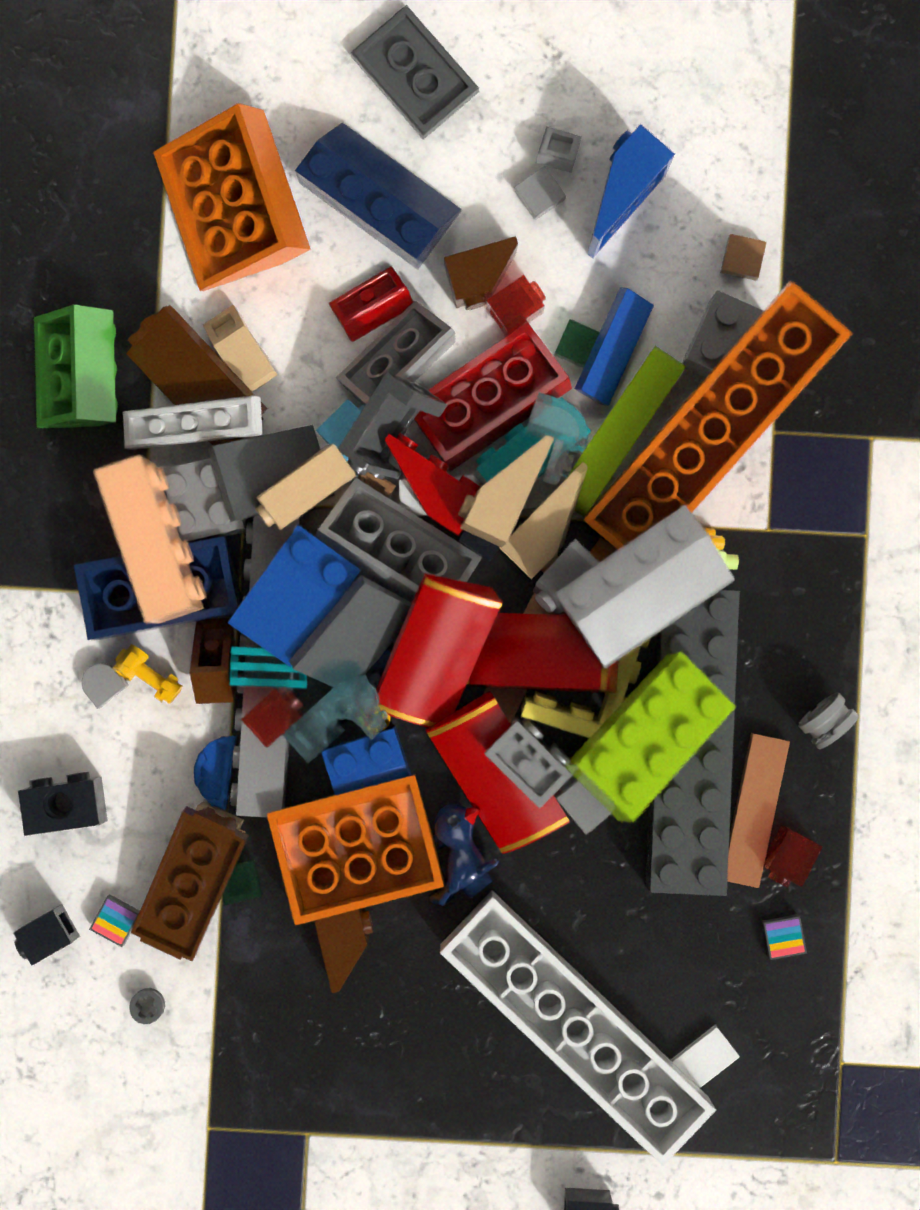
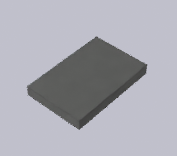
(414, 72)
(256, 463)
(352, 634)

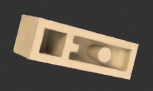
(500, 501)
(544, 532)

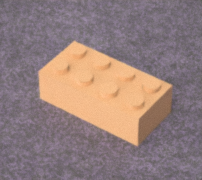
(150, 539)

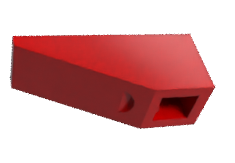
(434, 488)

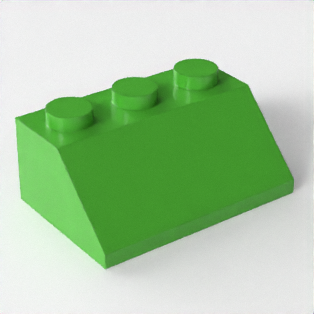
(75, 367)

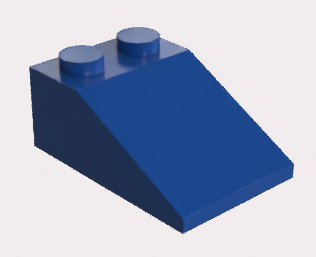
(635, 171)
(293, 595)
(366, 761)

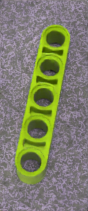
(626, 424)

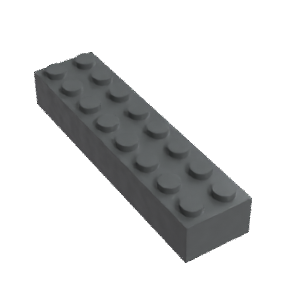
(693, 810)

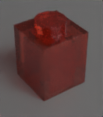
(516, 305)
(273, 716)
(791, 857)

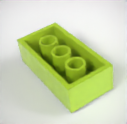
(650, 737)

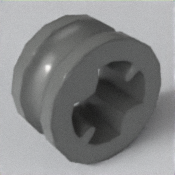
(135, 1008)

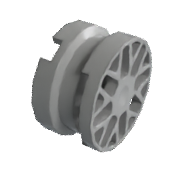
(828, 721)

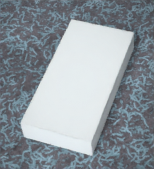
(706, 1057)

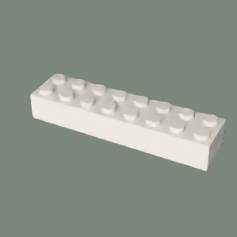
(577, 1028)

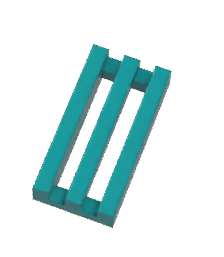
(265, 667)

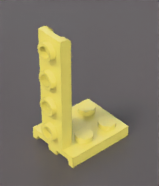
(579, 717)

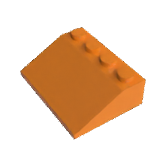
(231, 197)
(355, 849)

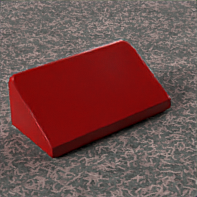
(371, 304)

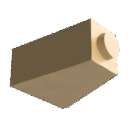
(304, 487)

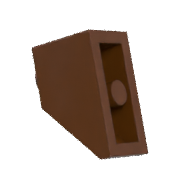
(478, 272)
(212, 661)
(342, 943)

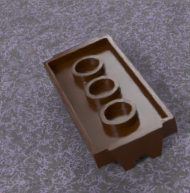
(183, 363)
(189, 882)

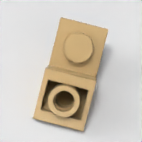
(239, 348)

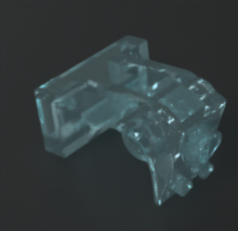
(319, 725)

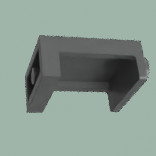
(386, 412)

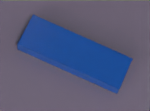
(614, 346)

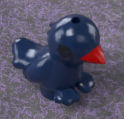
(465, 863)

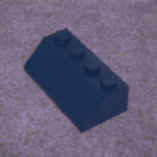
(377, 194)
(112, 605)

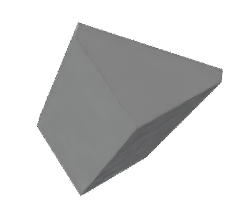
(401, 349)

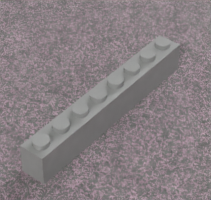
(261, 769)

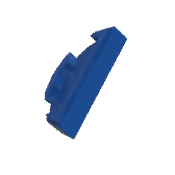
(214, 770)

